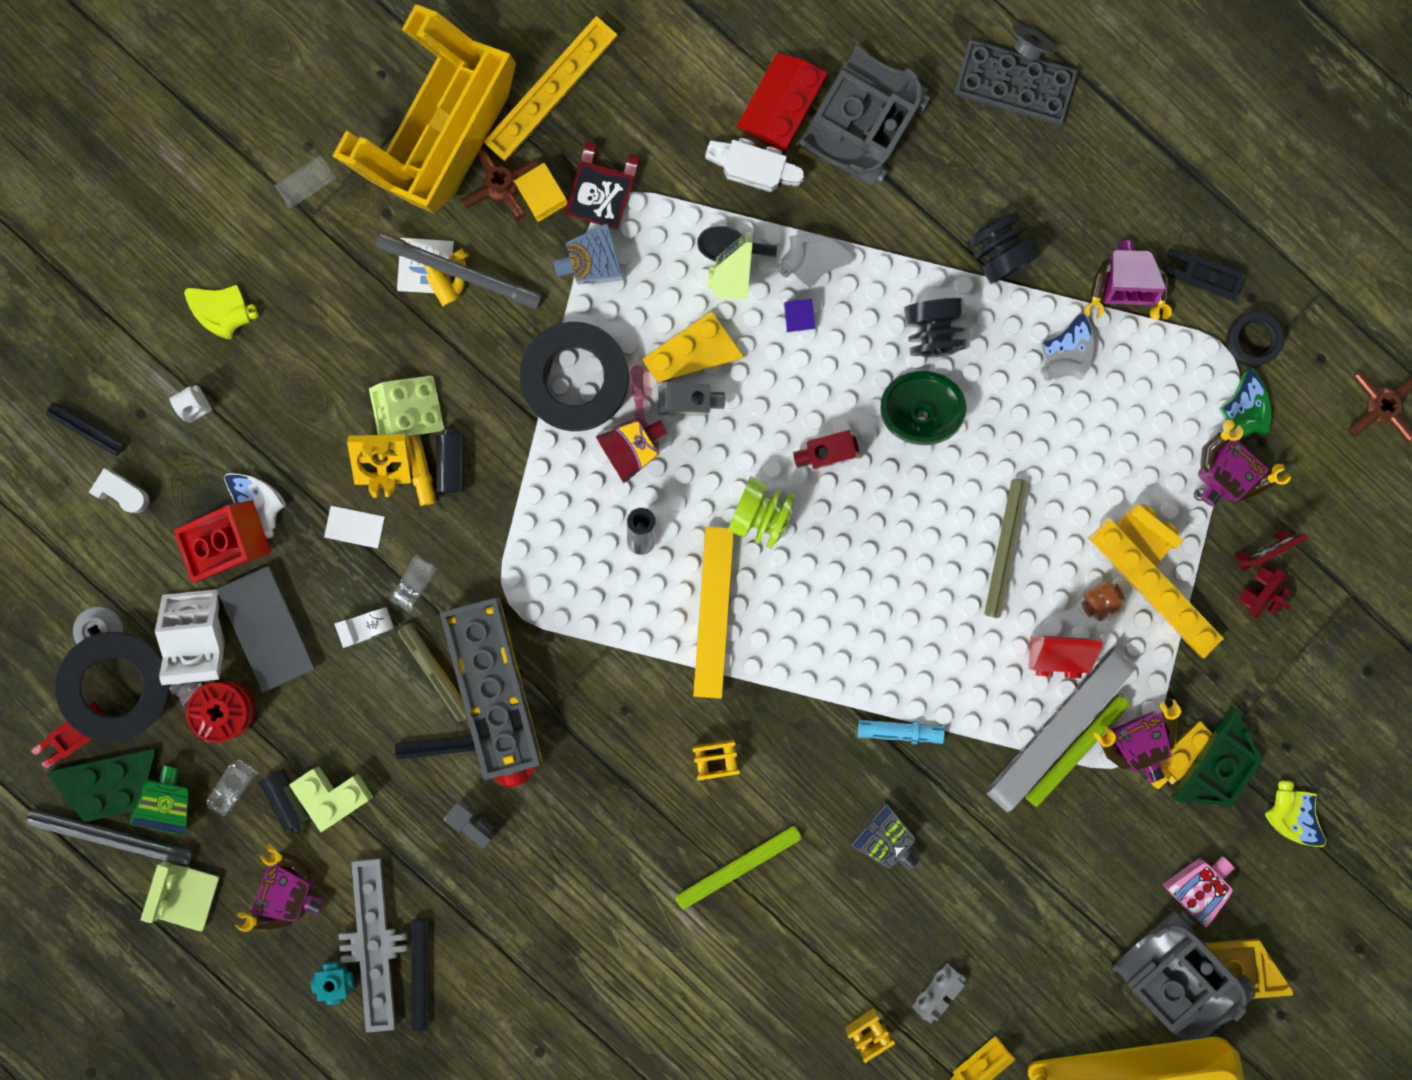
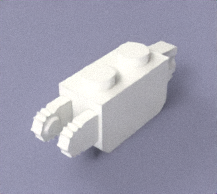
(754, 165)

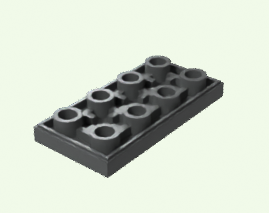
(1015, 82)
(266, 629)

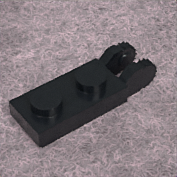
(1206, 275)

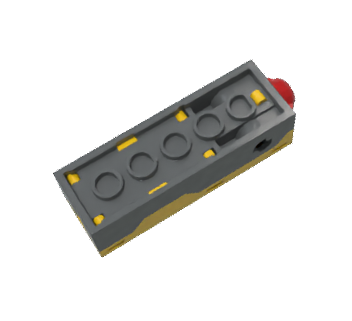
(492, 692)

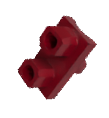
(1272, 581)

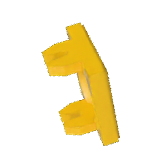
(379, 444)

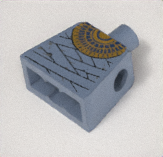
(590, 258)

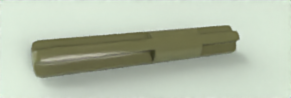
(433, 671)

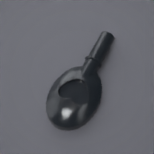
(717, 238)

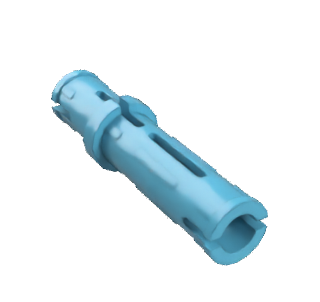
(899, 731)

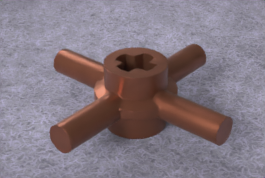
(497, 192)
(1374, 405)

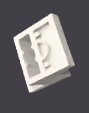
(190, 637)

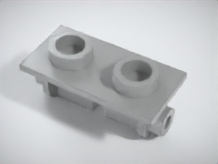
(945, 983)

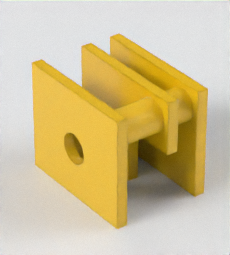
(541, 192)
(729, 755)
(879, 1035)

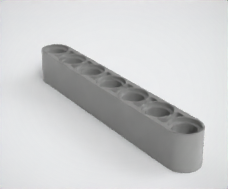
(1061, 729)

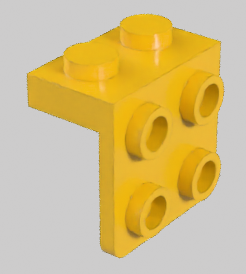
(1149, 533)

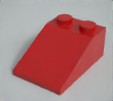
(222, 540)
(1062, 655)

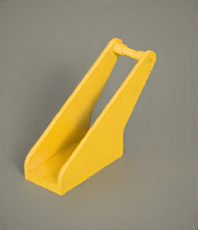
(1182, 1060)

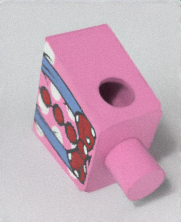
(1202, 888)

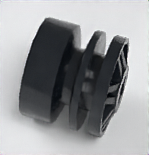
(1003, 247)
(936, 327)

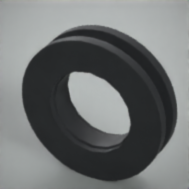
(573, 336)
(110, 727)

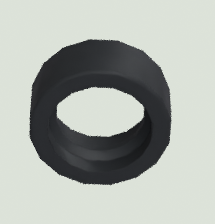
(1274, 328)

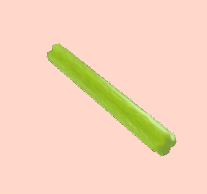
(1077, 750)
(738, 867)

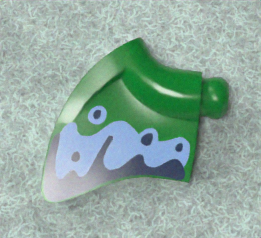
(1249, 406)

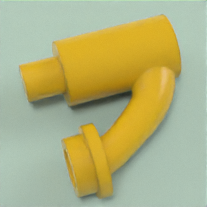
(441, 284)

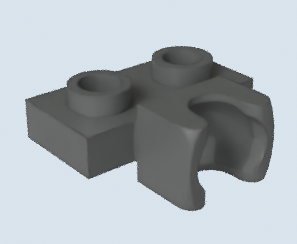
(462, 819)

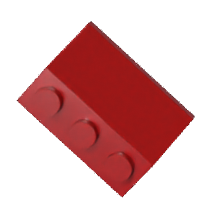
(782, 101)

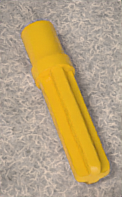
(421, 477)

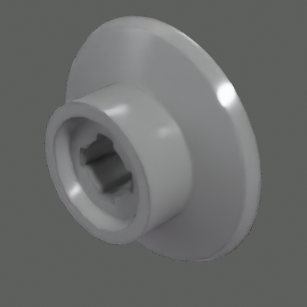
(94, 616)

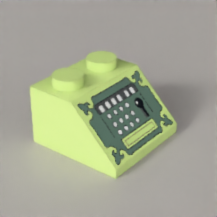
(732, 270)

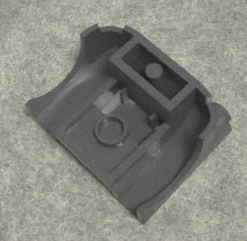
(864, 116)
(1183, 979)

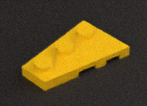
(692, 350)

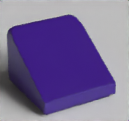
(799, 315)

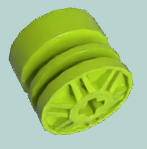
(762, 513)

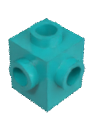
(339, 976)

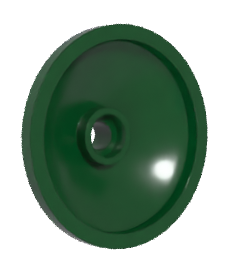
(926, 396)

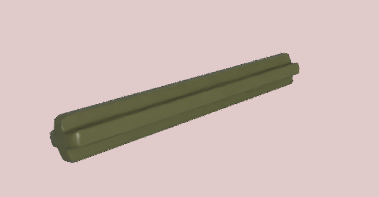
(1006, 548)

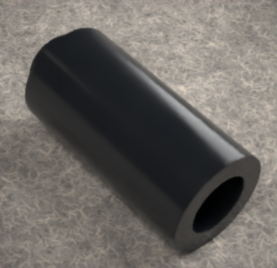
(450, 462)
(641, 531)
(284, 801)

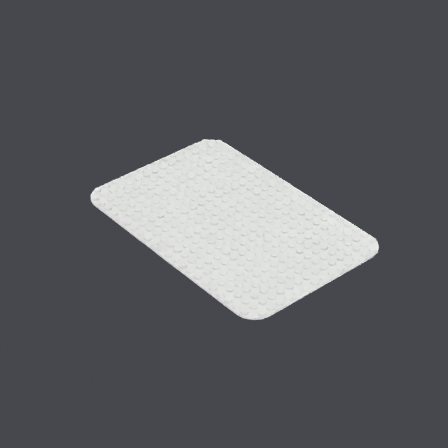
(891, 553)

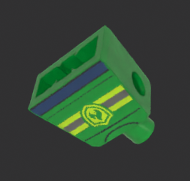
(162, 803)

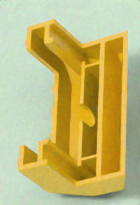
(444, 120)

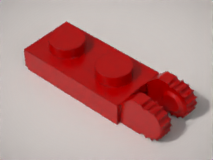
(64, 739)

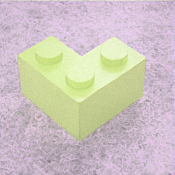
(324, 802)

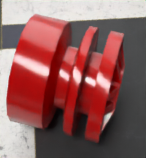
(234, 702)

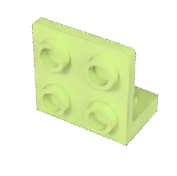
(406, 407)
(180, 896)

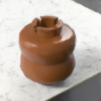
(1103, 600)

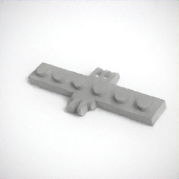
(373, 945)

